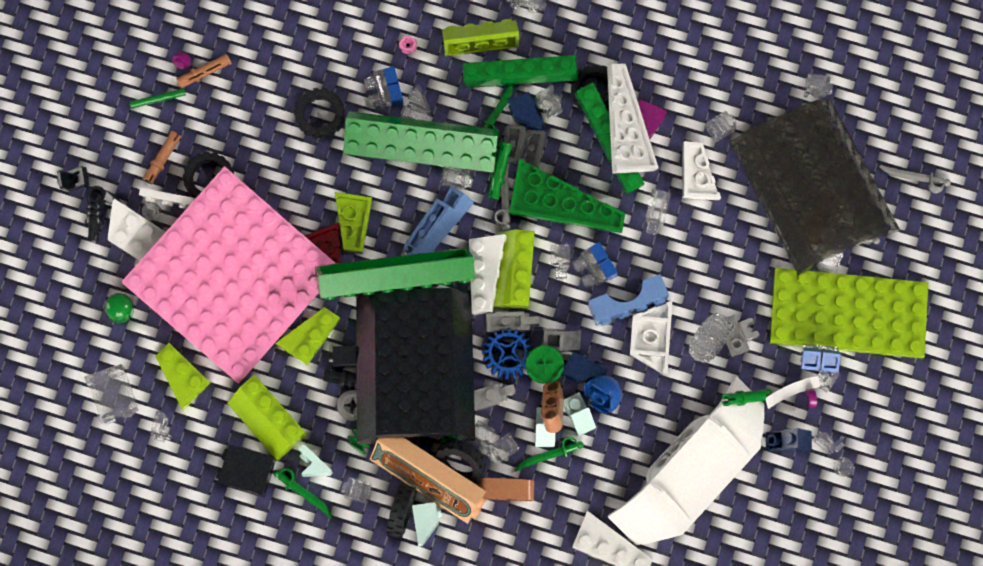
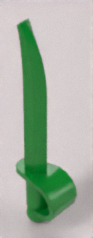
(498, 109)
(552, 453)
(300, 490)

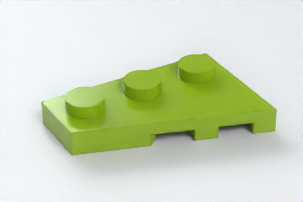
(353, 220)
(309, 336)
(181, 375)

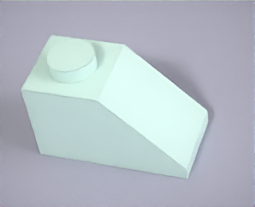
(426, 520)

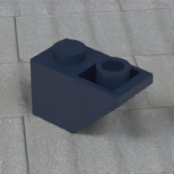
(524, 111)
(581, 369)
(789, 440)

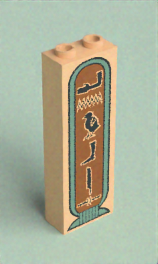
(429, 477)

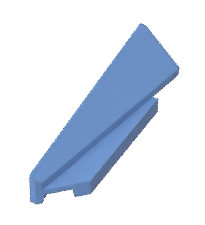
(438, 222)

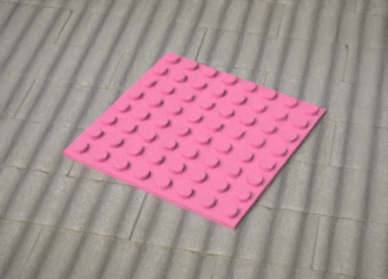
(229, 275)

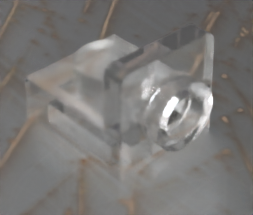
(160, 423)
(825, 441)

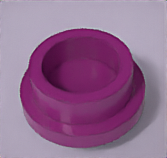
(181, 60)

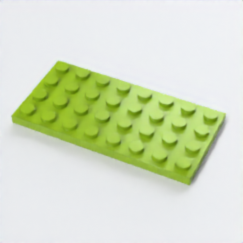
(849, 312)

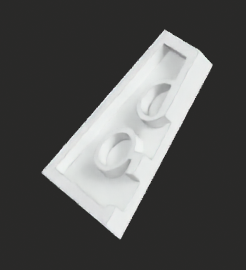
(696, 174)

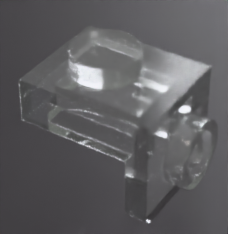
(455, 177)
(502, 449)

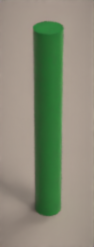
(157, 98)

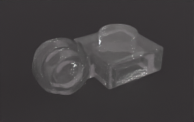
(560, 256)

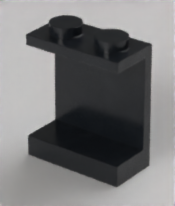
(246, 470)

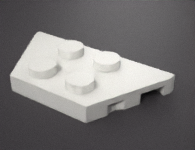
(132, 231)
(652, 337)

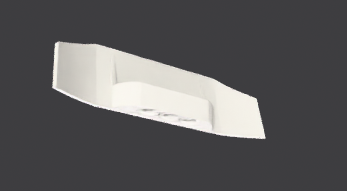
(693, 471)

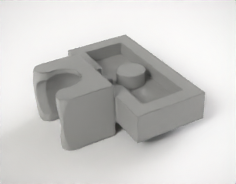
(740, 336)

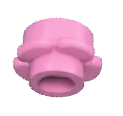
(408, 40)

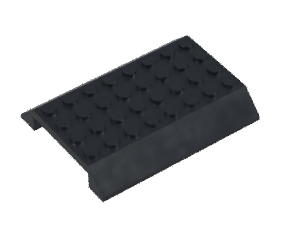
(414, 364)

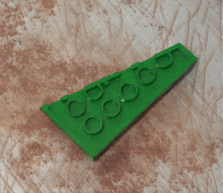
(553, 200)

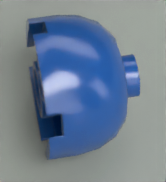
(604, 393)

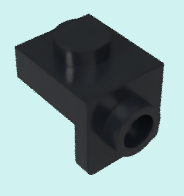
(73, 179)

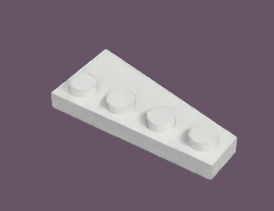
(166, 198)
(487, 257)
(607, 545)

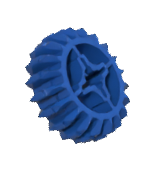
(501, 348)

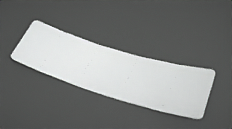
(792, 389)

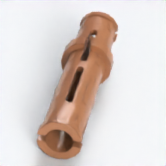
(202, 71)
(158, 163)

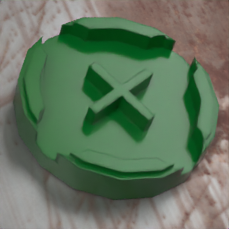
(544, 364)

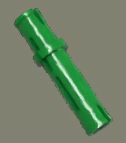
(499, 171)
(741, 398)

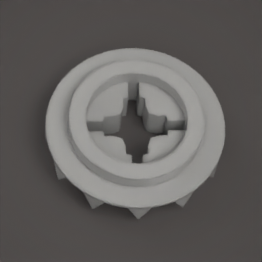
(346, 399)

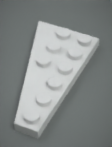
(629, 138)

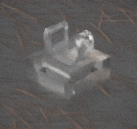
(827, 379)

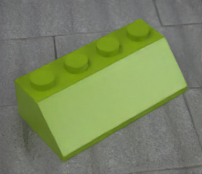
(480, 38)
(515, 270)
(266, 418)

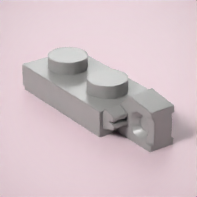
(514, 320)
(492, 395)

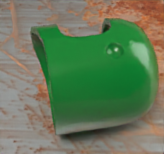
(119, 308)

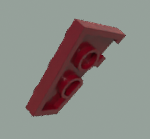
(328, 241)

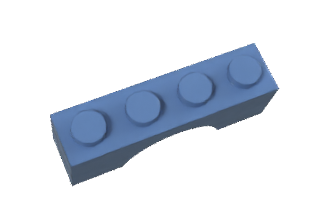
(605, 308)

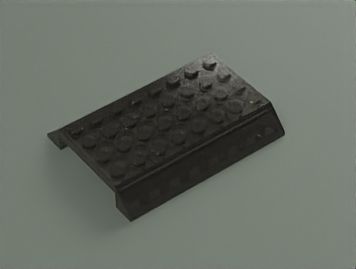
(813, 184)

